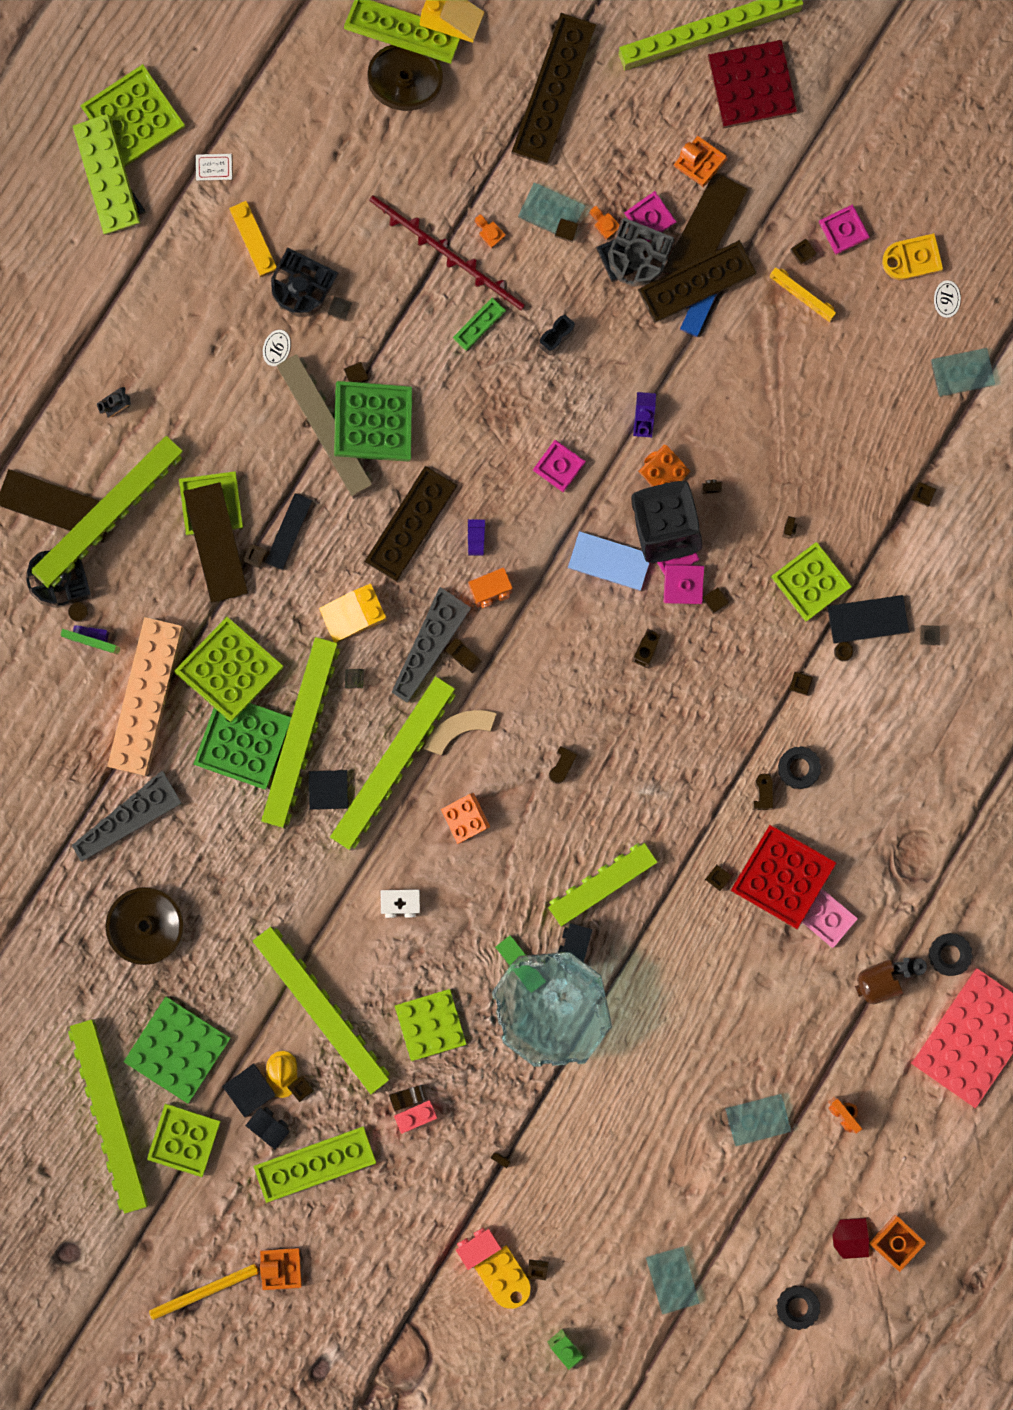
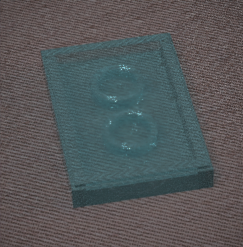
(546, 208)
(962, 372)
(758, 1119)
(672, 1280)

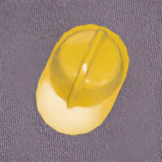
(280, 1072)

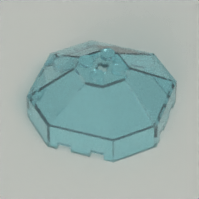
(541, 1024)

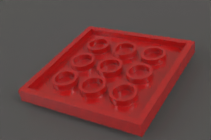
(783, 877)

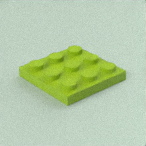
(231, 494)
(811, 581)
(430, 1025)
(183, 1140)

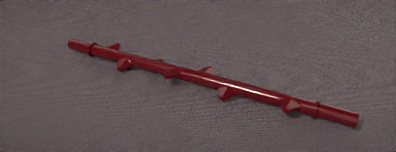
(441, 246)

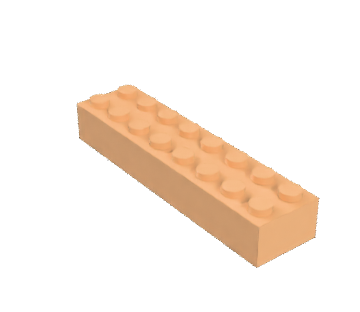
(145, 697)

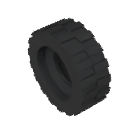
(799, 782)
(950, 969)
(783, 1307)

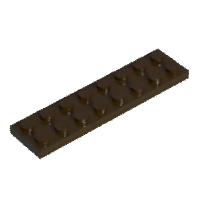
(553, 89)

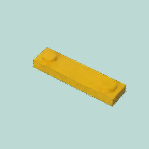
(253, 238)
(781, 277)

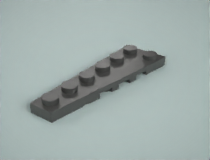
(436, 632)
(140, 809)

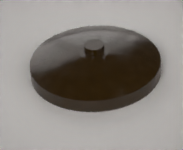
(404, 78)
(144, 926)

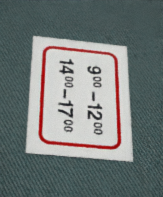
(213, 167)

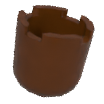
(878, 984)

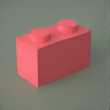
(415, 1116)
(477, 1248)

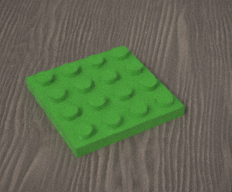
(373, 421)
(245, 747)
(177, 1050)

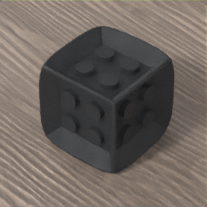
(666, 521)

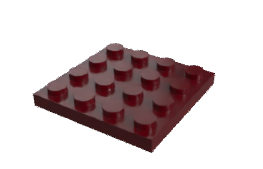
(752, 84)

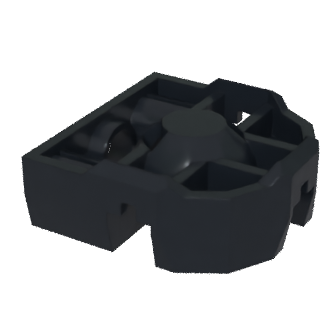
(300, 281)
(75, 590)

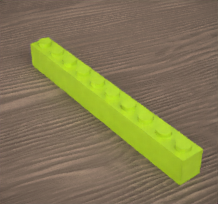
(705, 31)
(107, 512)
(299, 733)
(392, 764)
(321, 1010)
(108, 1115)

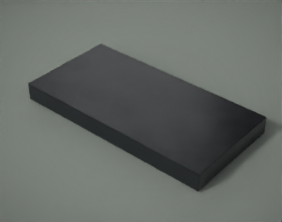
(868, 619)

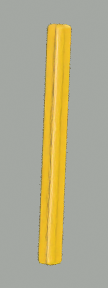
(203, 1292)

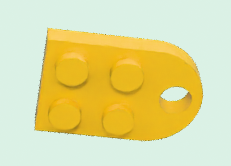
(914, 258)
(503, 1277)

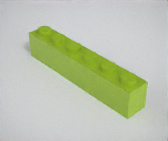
(603, 884)

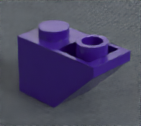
(644, 414)

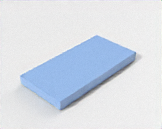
(608, 561)

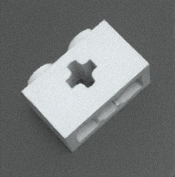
(388, 900)

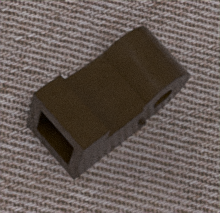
(646, 648)
(463, 655)
(560, 771)
(765, 793)
(408, 1097)

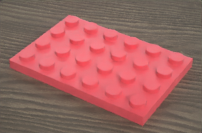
(971, 1039)

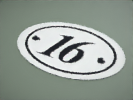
(947, 299)
(276, 347)

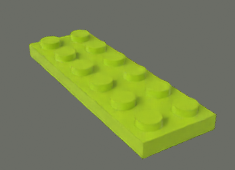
(400, 30)
(106, 174)
(314, 1164)

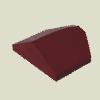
(851, 1238)

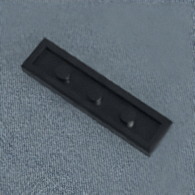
(288, 531)

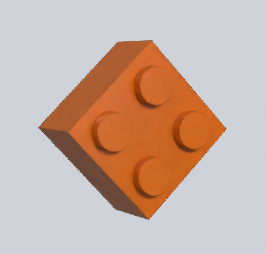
(490, 588)
(897, 1243)

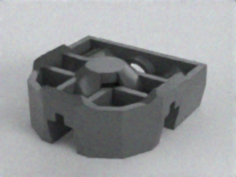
(634, 252)

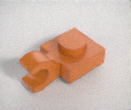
(605, 224)
(490, 232)

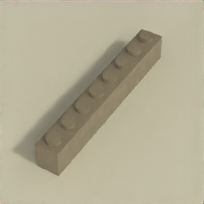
(322, 422)

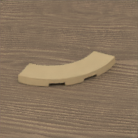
(456, 725)

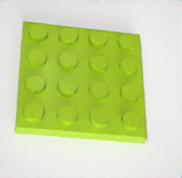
(137, 113)
(229, 669)

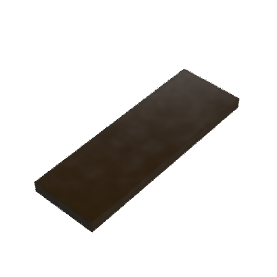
(707, 222)
(697, 281)
(44, 501)
(410, 523)
(215, 542)

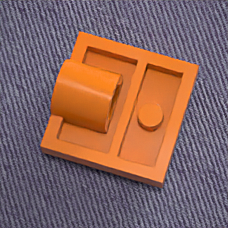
(700, 161)
(663, 467)
(465, 818)
(839, 1110)
(280, 1269)

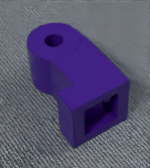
(476, 536)
(98, 634)

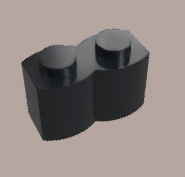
(561, 331)
(268, 1127)

